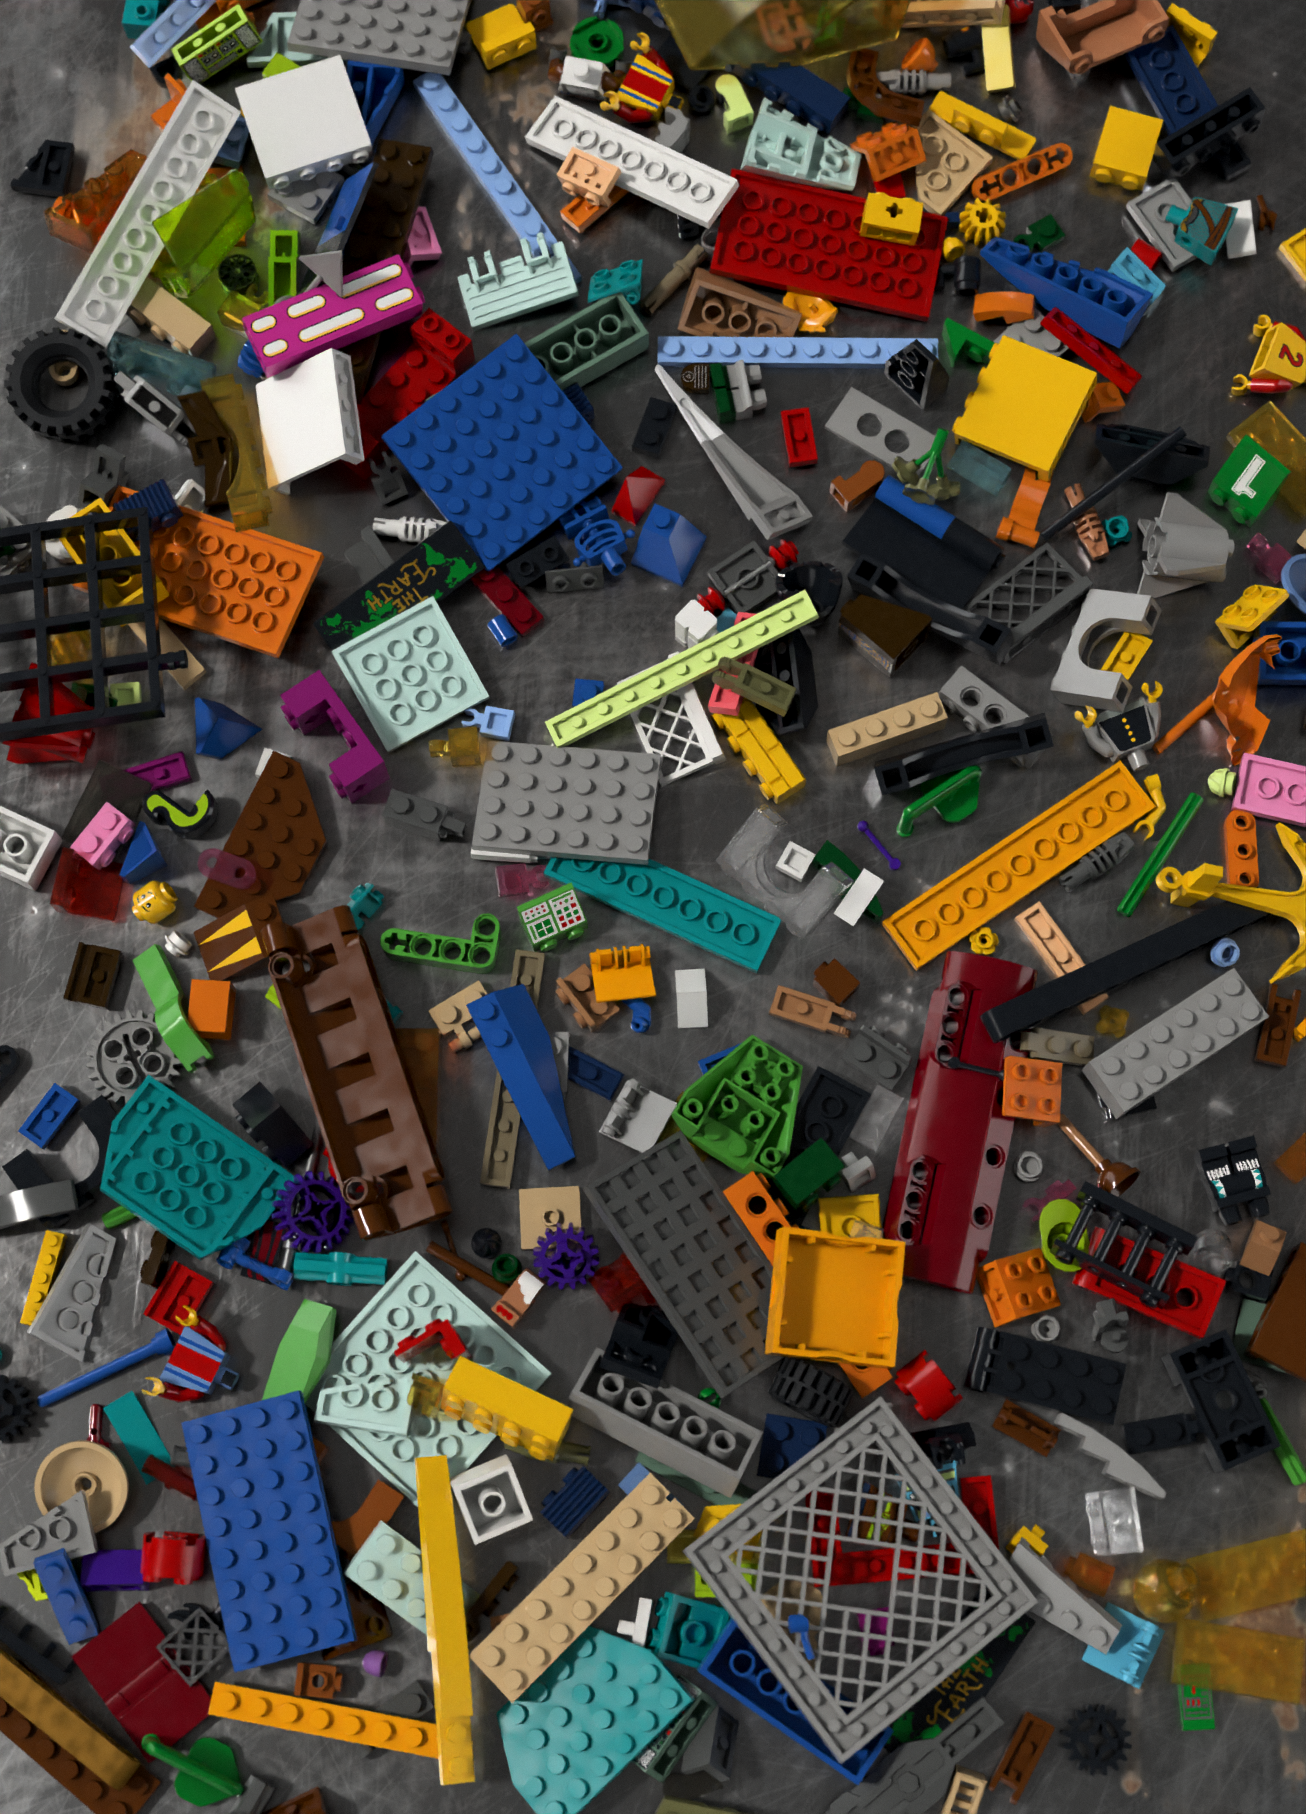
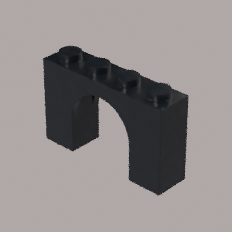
(28, 1172)

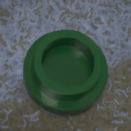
(506, 1268)

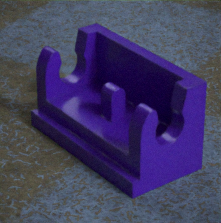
(113, 1571)

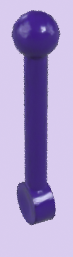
(894, 863)

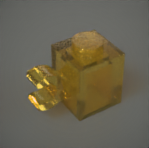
(238, 306)
(462, 747)

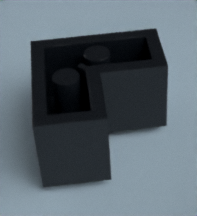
(269, 1122)

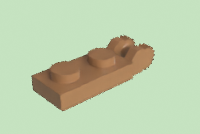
(809, 1011)

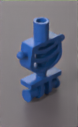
(597, 536)

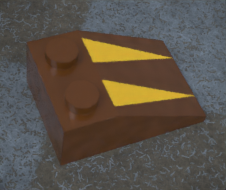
(234, 941)

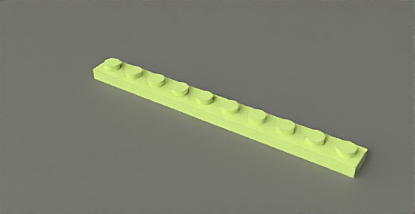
(681, 669)

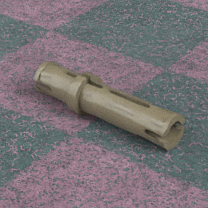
(681, 272)

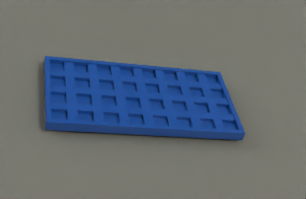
(268, 1531)

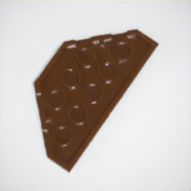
(276, 835)

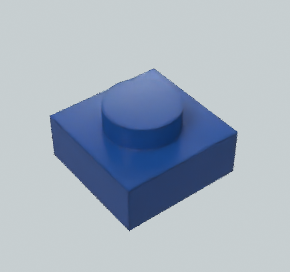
(585, 690)

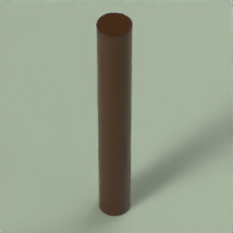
(466, 1268)

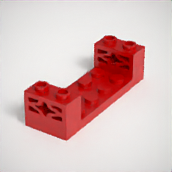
(424, 369)

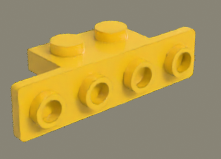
(982, 126)

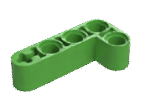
(441, 944)

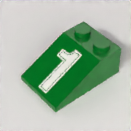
(1248, 482)

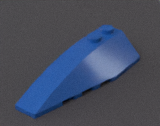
(1093, 299)
(527, 1066)

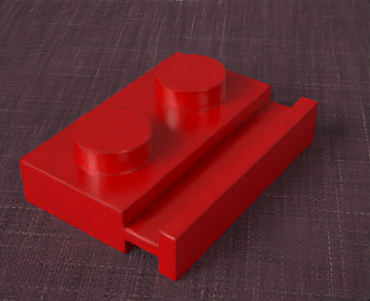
(178, 1288)

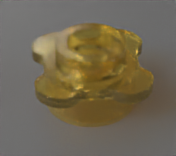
(1118, 1015)

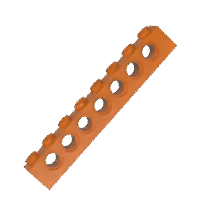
(739, 1194)

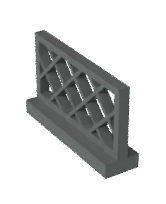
(1047, 614)

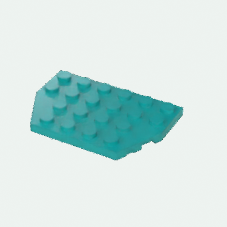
(187, 1172)
(587, 1720)

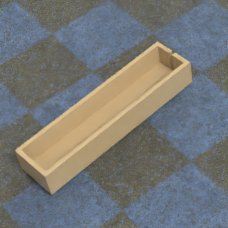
(580, 1587)

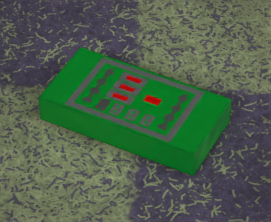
(1195, 1708)

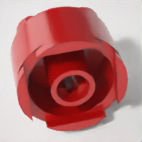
(928, 1386)
(173, 1556)

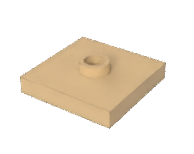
(544, 1209)

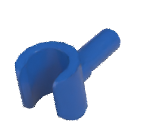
(800, 1624)

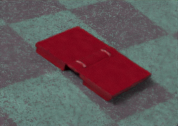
(139, 1680)

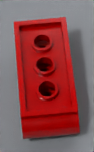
(1202, 1286)

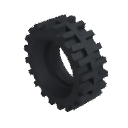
(35, 360)

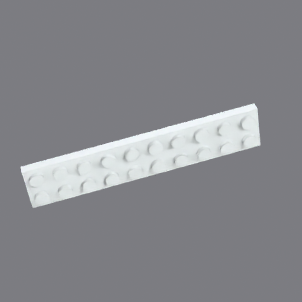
(130, 241)

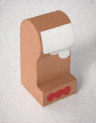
(519, 1298)

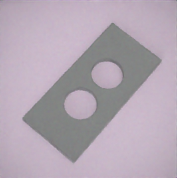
(857, 405)

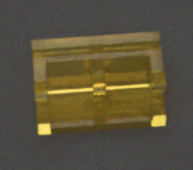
(427, 1393)

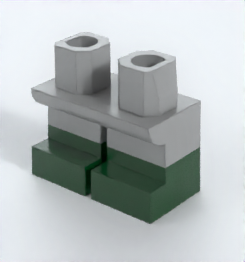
(732, 391)

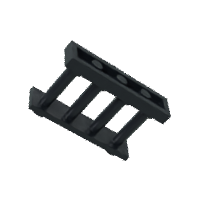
(1148, 1228)

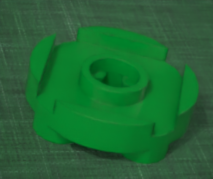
(598, 30)

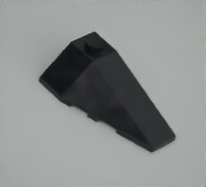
(917, 374)

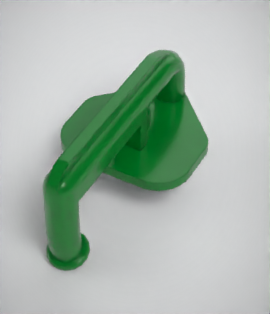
(950, 794)
(204, 1773)

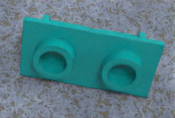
(364, 901)

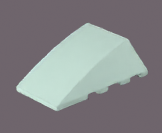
(797, 153)

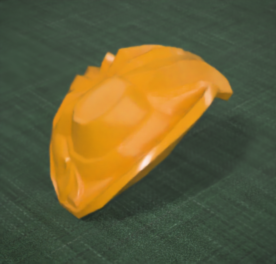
(815, 311)

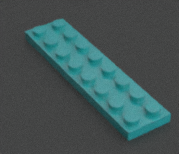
(674, 906)

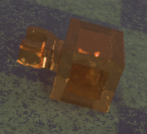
(1089, 1573)

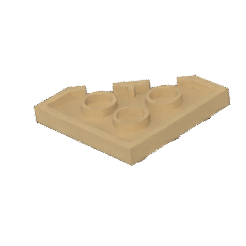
(950, 164)

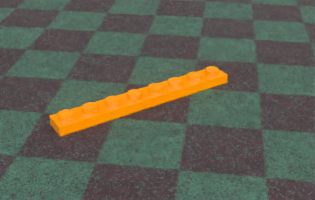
(324, 1719)

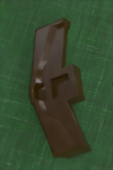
(210, 447)

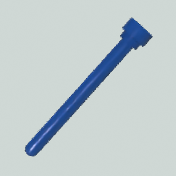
(161, 1344)

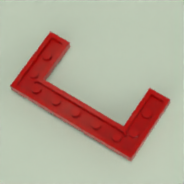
(878, 1564)

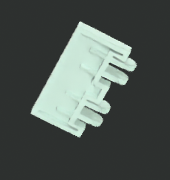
(519, 287)

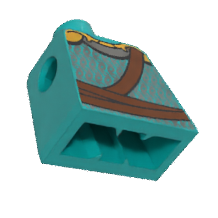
(1202, 227)

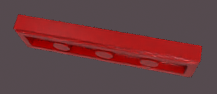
(1091, 350)

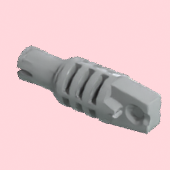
(914, 82)

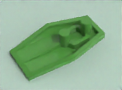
(303, 1351)

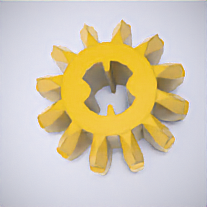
(983, 212)

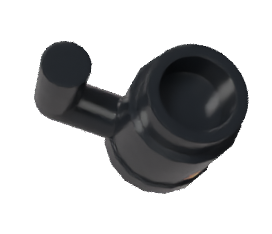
(962, 43)
(966, 275)

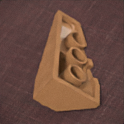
(728, 309)

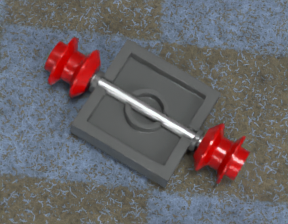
(747, 577)

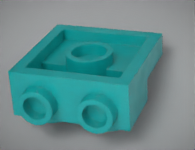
(685, 1629)

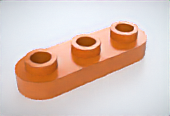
(1241, 837)

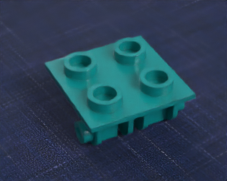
(623, 279)

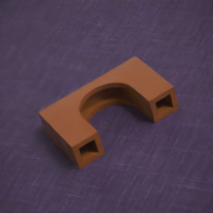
(379, 1505)

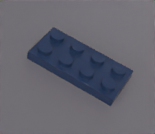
(1171, 81)

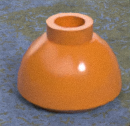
(920, 57)

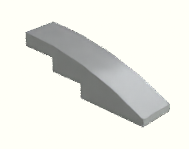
(1118, 1463)

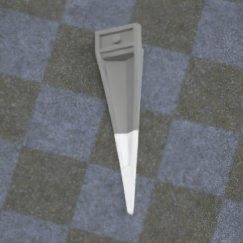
(757, 492)

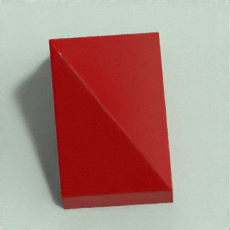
(637, 494)

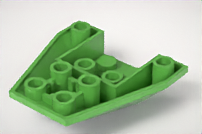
(744, 1108)

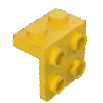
(501, 35)
(1195, 35)
(1250, 610)

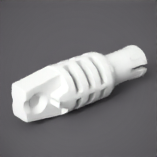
(407, 528)

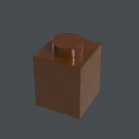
(835, 982)

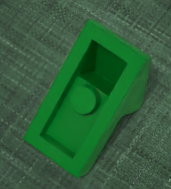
(961, 339)

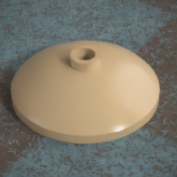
(62, 1477)

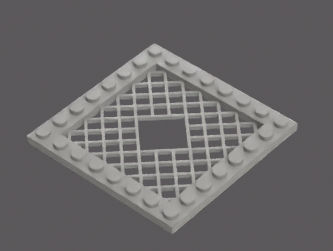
(1008, 1593)

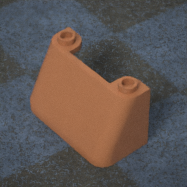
(1099, 31)

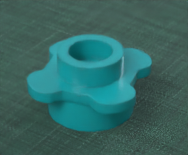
(1120, 523)

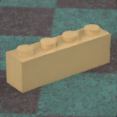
(171, 319)
(886, 729)

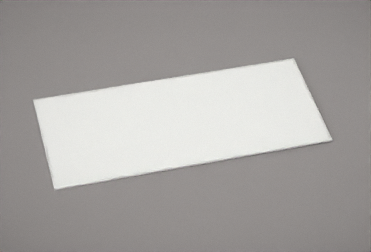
(858, 897)

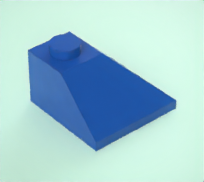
(668, 545)

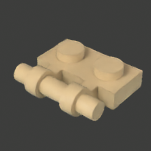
(453, 1015)

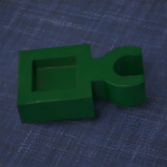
(1042, 234)
(86, 694)

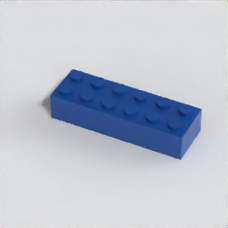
(743, 1674)

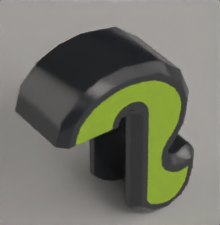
(182, 822)

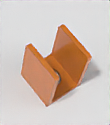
(212, 1008)

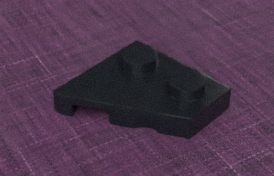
(47, 171)

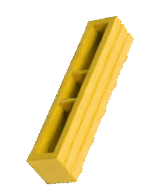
(44, 1274)

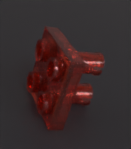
(619, 1284)

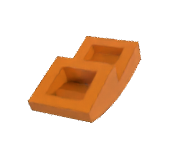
(1010, 305)

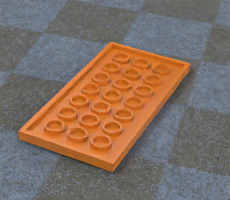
(229, 581)

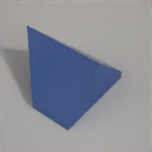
(220, 729)
(142, 857)

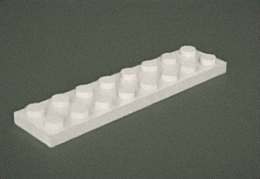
(646, 166)

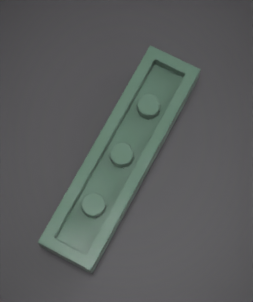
(740, 1495)

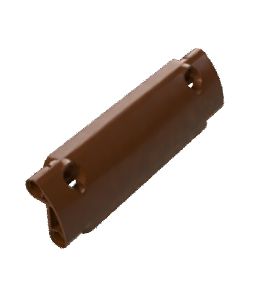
(356, 1073)

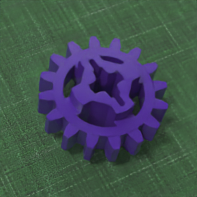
(577, 1252)

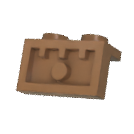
(579, 992)

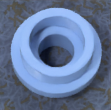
(1230, 954)

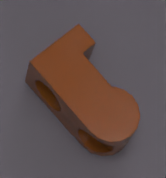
(859, 486)

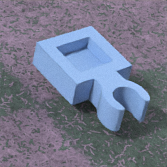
(494, 723)

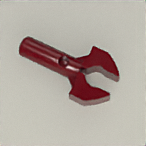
(95, 1426)

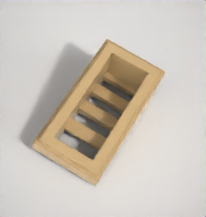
(970, 1776)

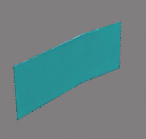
(136, 1432)

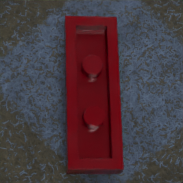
(508, 600)

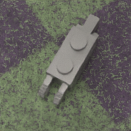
(154, 405)

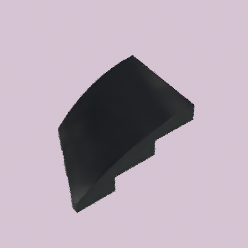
(640, 1344)

